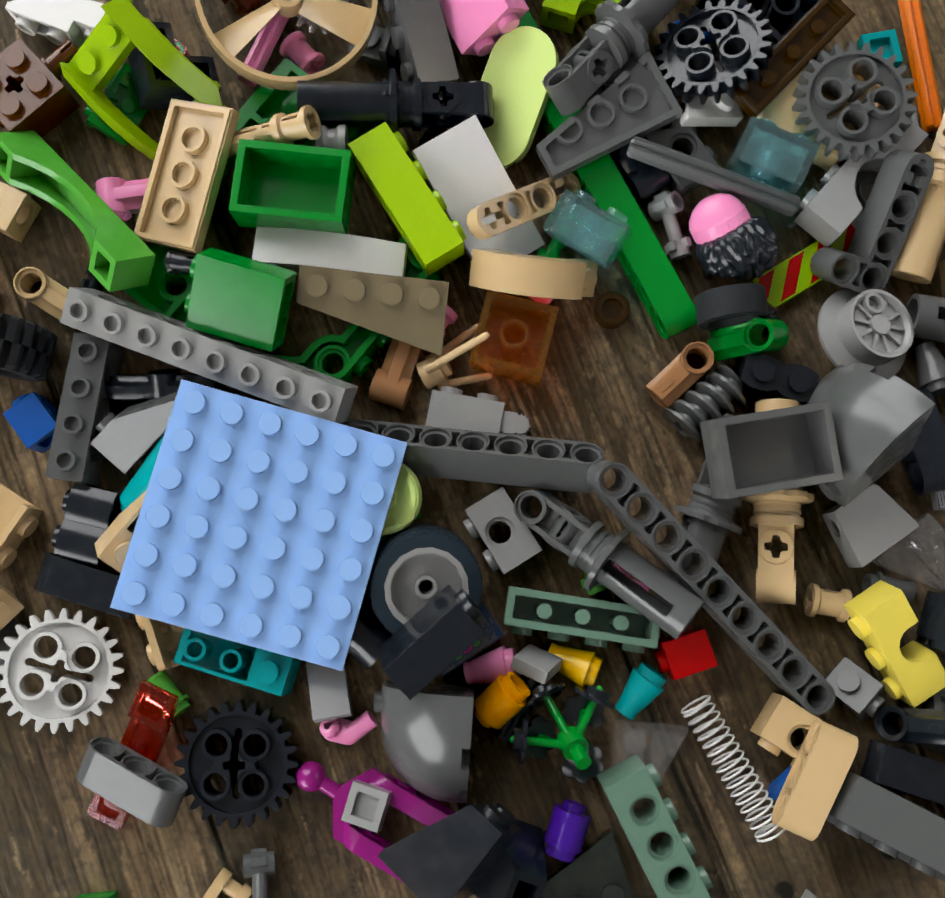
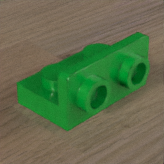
(123, 95)

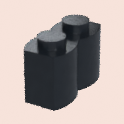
(770, 379)
(86, 518)

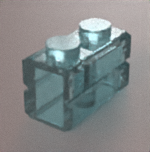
(587, 227)

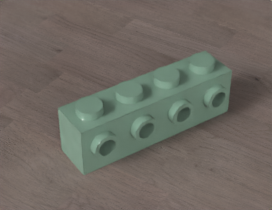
(578, 616)

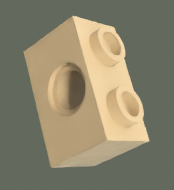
(778, 722)

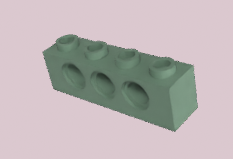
(624, 787)

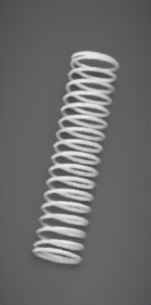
(763, 827)

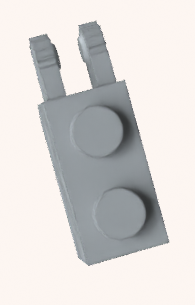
(485, 414)

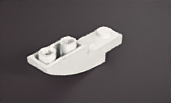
(57, 18)

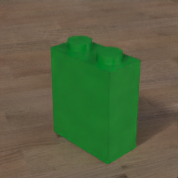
(239, 298)

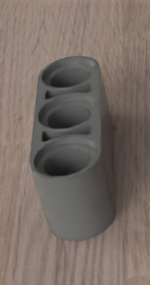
(132, 781)

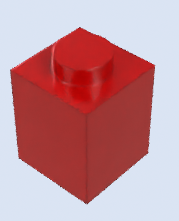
(686, 655)

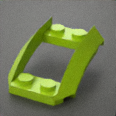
(106, 50)

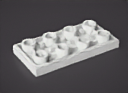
(468, 173)

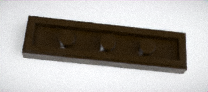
(794, 54)

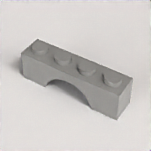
(836, 204)

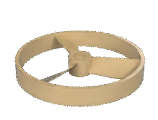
(339, 17)

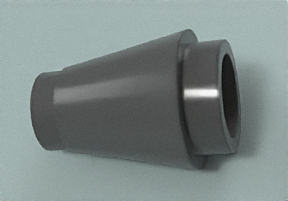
(930, 368)

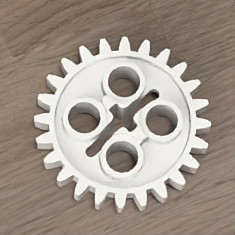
(49, 704)

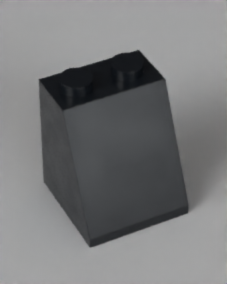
(454, 852)

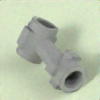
(665, 208)

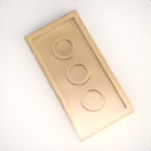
(186, 175)

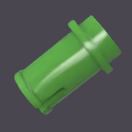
(163, 681)

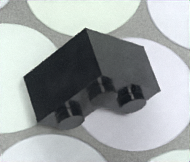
(153, 86)

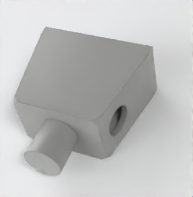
(868, 526)

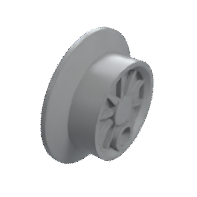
(866, 329)

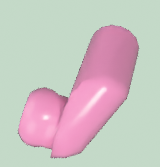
(348, 731)

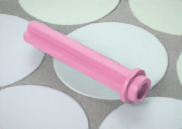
(264, 46)

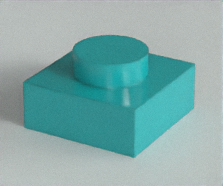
(886, 39)

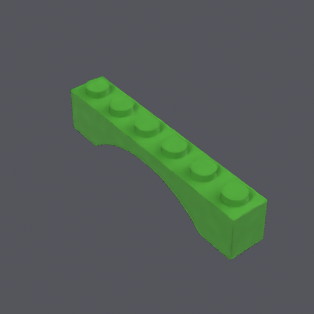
(116, 252)

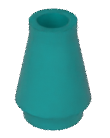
(640, 690)

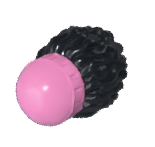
(732, 240)

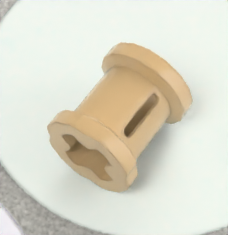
(826, 602)

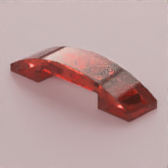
(145, 734)

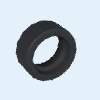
(730, 305)

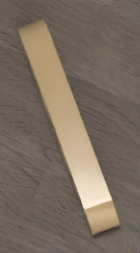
(525, 205)

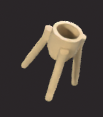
(436, 368)

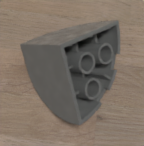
(872, 422)
(429, 737)

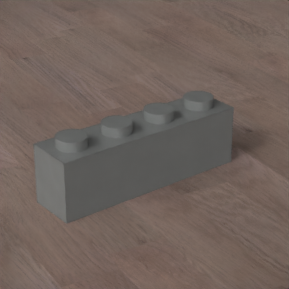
(422, 40)

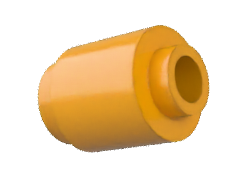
(501, 700)

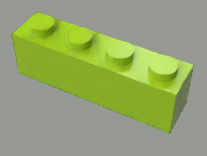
(407, 198)

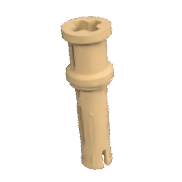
(282, 129)

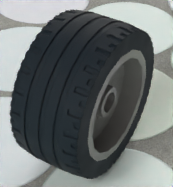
(415, 556)

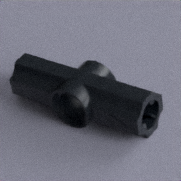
(138, 388)

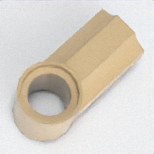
(50, 296)

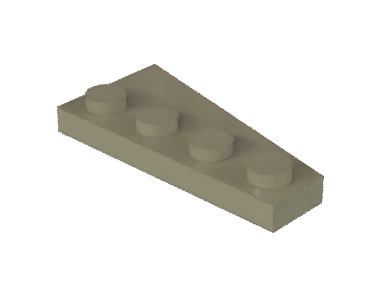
(387, 304)

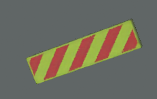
(795, 274)

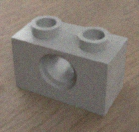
(500, 509)

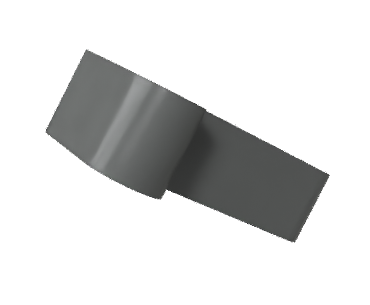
(881, 226)

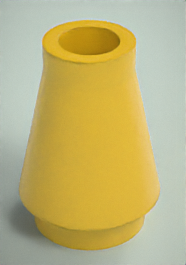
(577, 664)

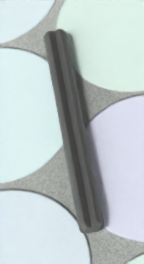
(713, 176)

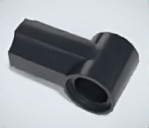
(640, 177)
(920, 725)

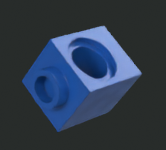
(33, 420)

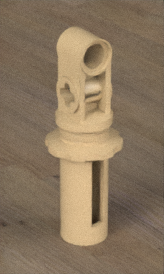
(927, 233)
(776, 518)

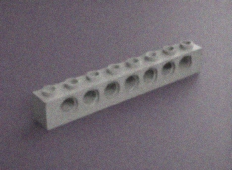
(208, 354)

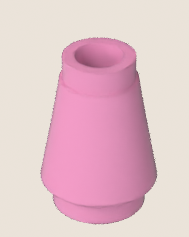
(489, 666)

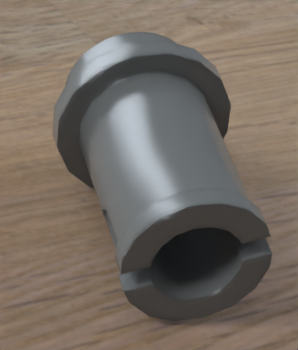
(907, 586)

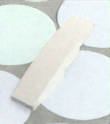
(329, 250)

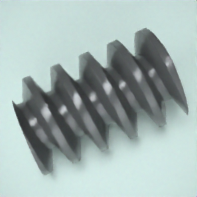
(706, 402)

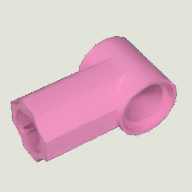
(122, 195)

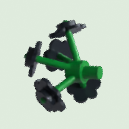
(585, 709)

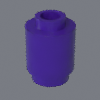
(567, 830)

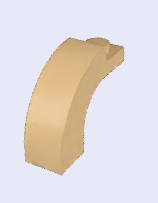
(532, 275)

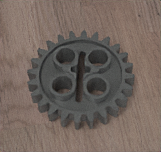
(834, 76)

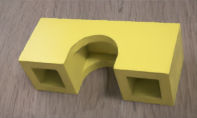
(880, 619)

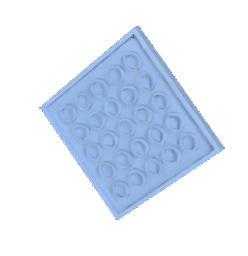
(260, 525)

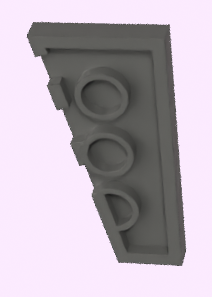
(628, 108)

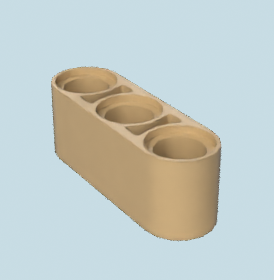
(815, 780)

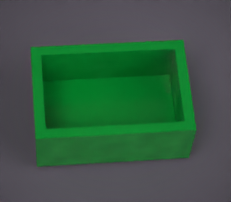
(292, 186)

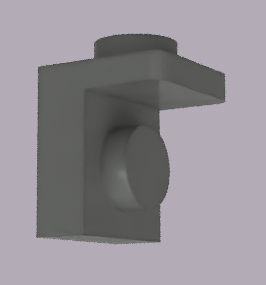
(380, 48)

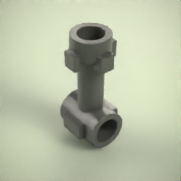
(259, 866)

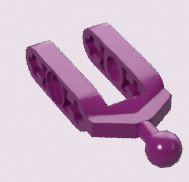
(360, 841)

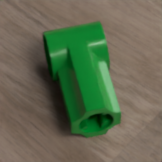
(747, 338)

